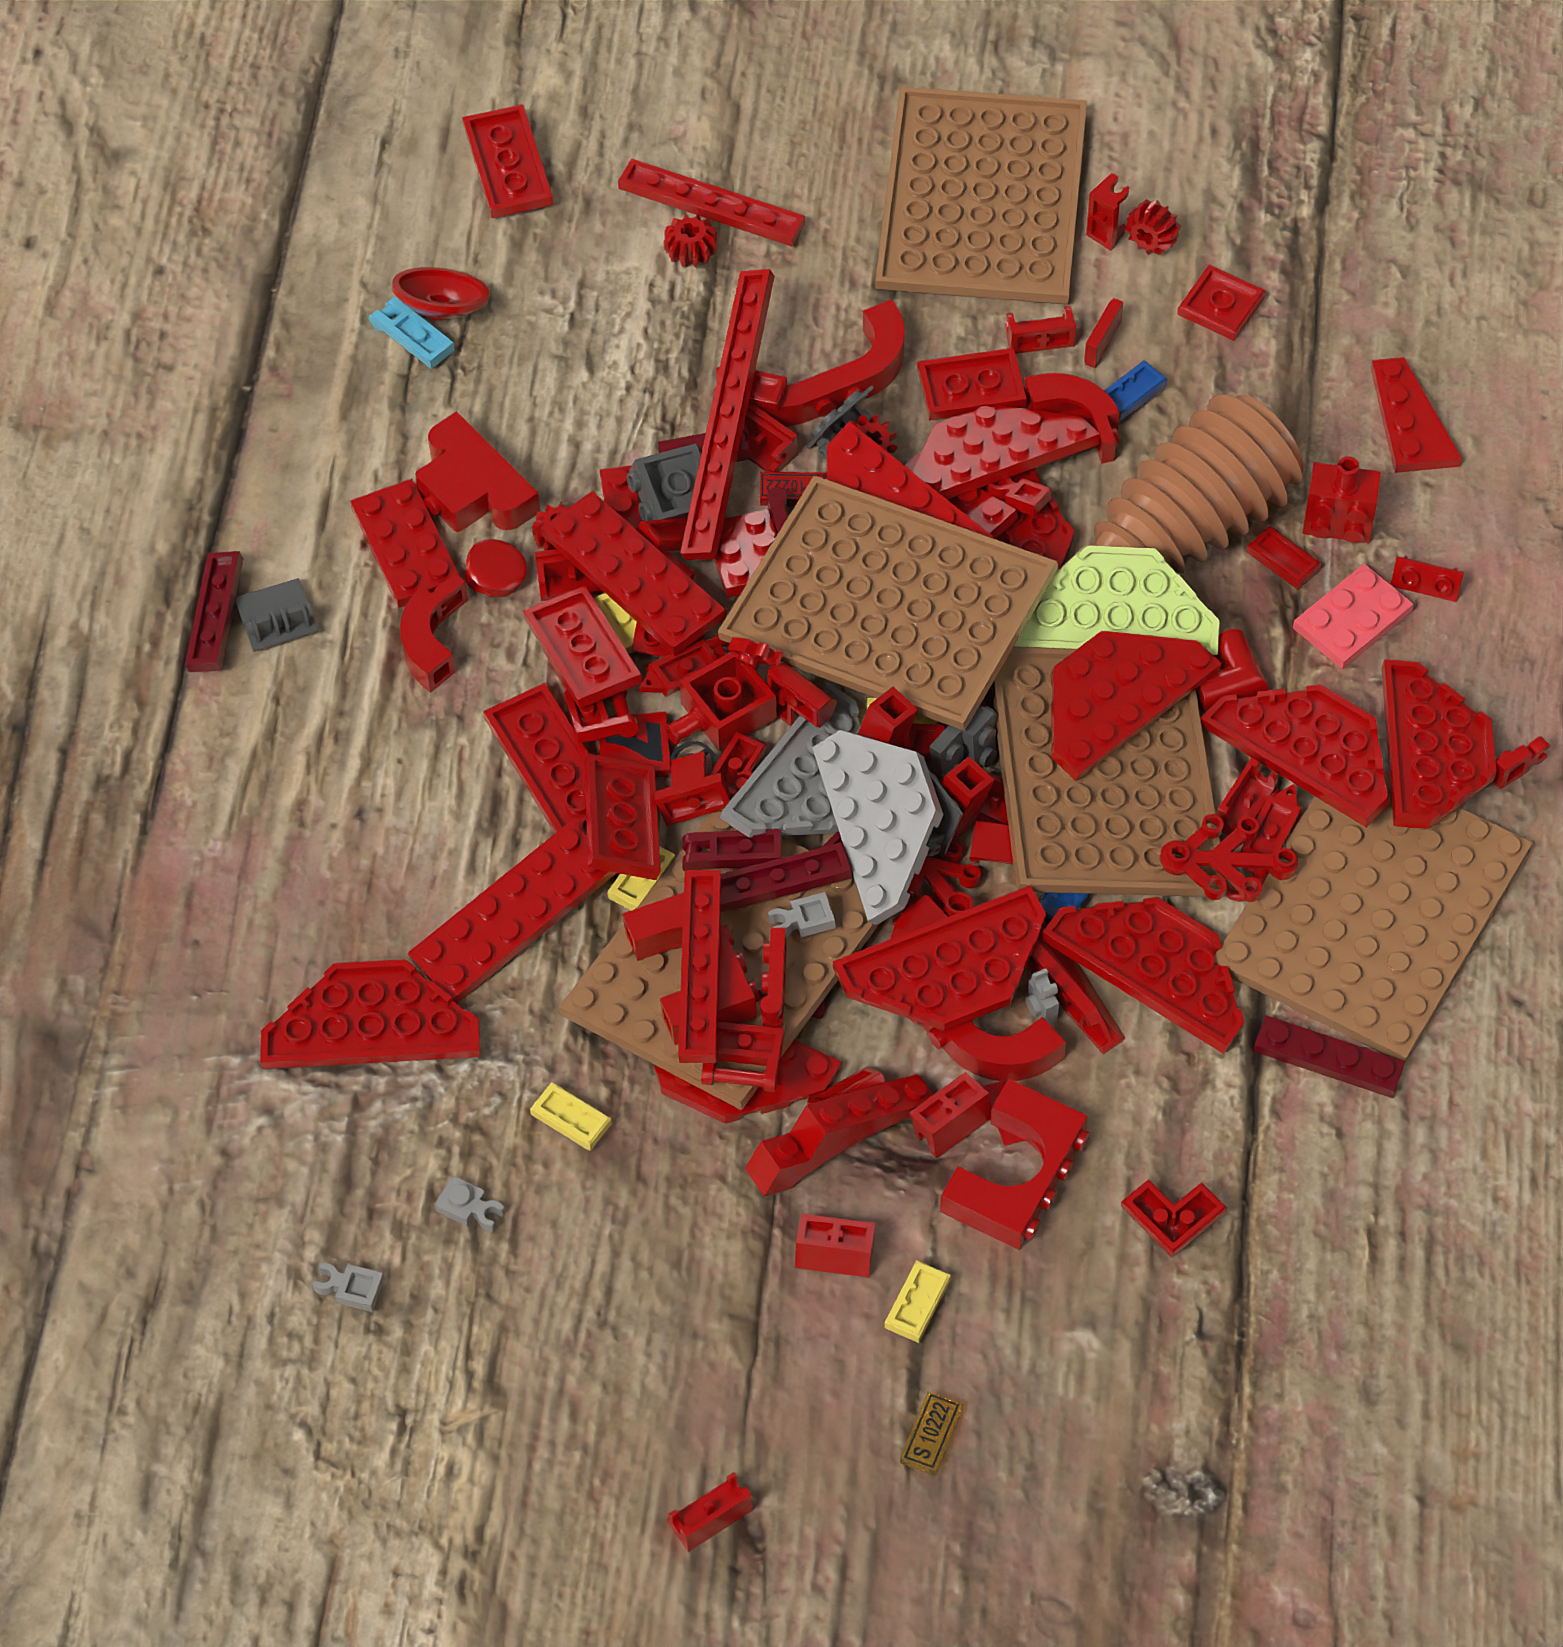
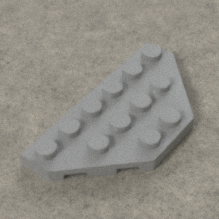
(788, 785)
(882, 813)

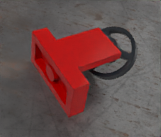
(692, 791)

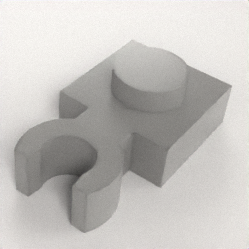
(807, 915)
(1041, 997)
(465, 1201)
(353, 1288)

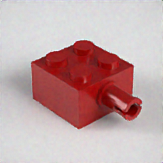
(1341, 501)
(723, 701)

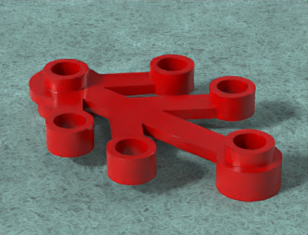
(1224, 860)
(933, 868)

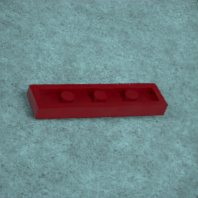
(214, 611)
(784, 876)
(1329, 1056)

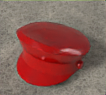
(495, 568)

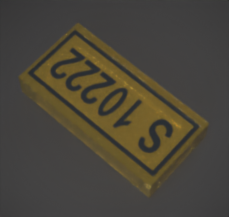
(931, 1433)

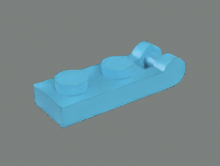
(412, 332)

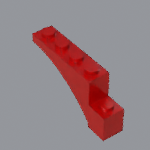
(830, 1128)

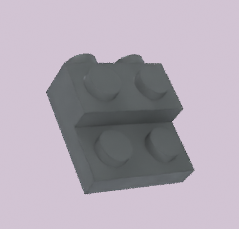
(665, 482)
(956, 745)

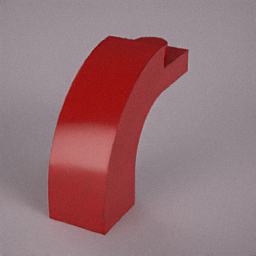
(1077, 397)
(424, 612)

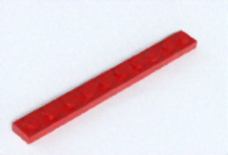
(727, 415)

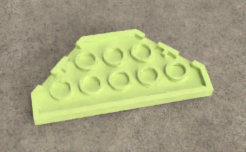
(1120, 593)

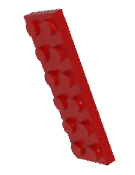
(633, 573)
(543, 754)
(509, 914)

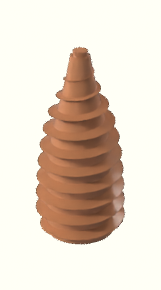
(1205, 482)

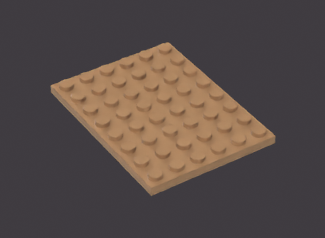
(982, 195)
(890, 600)
(1114, 819)
(1373, 920)
(623, 995)

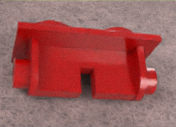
(1426, 578)

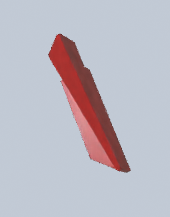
(1077, 995)

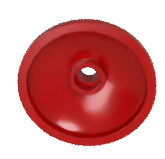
(440, 292)

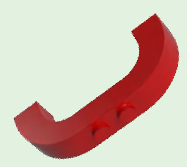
(828, 390)
(981, 1053)

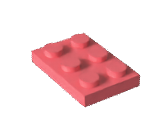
(1353, 616)

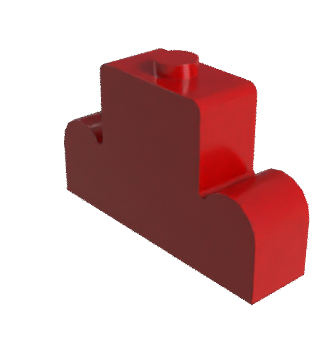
(472, 480)

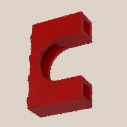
(890, 721)
(659, 929)
(1013, 1211)

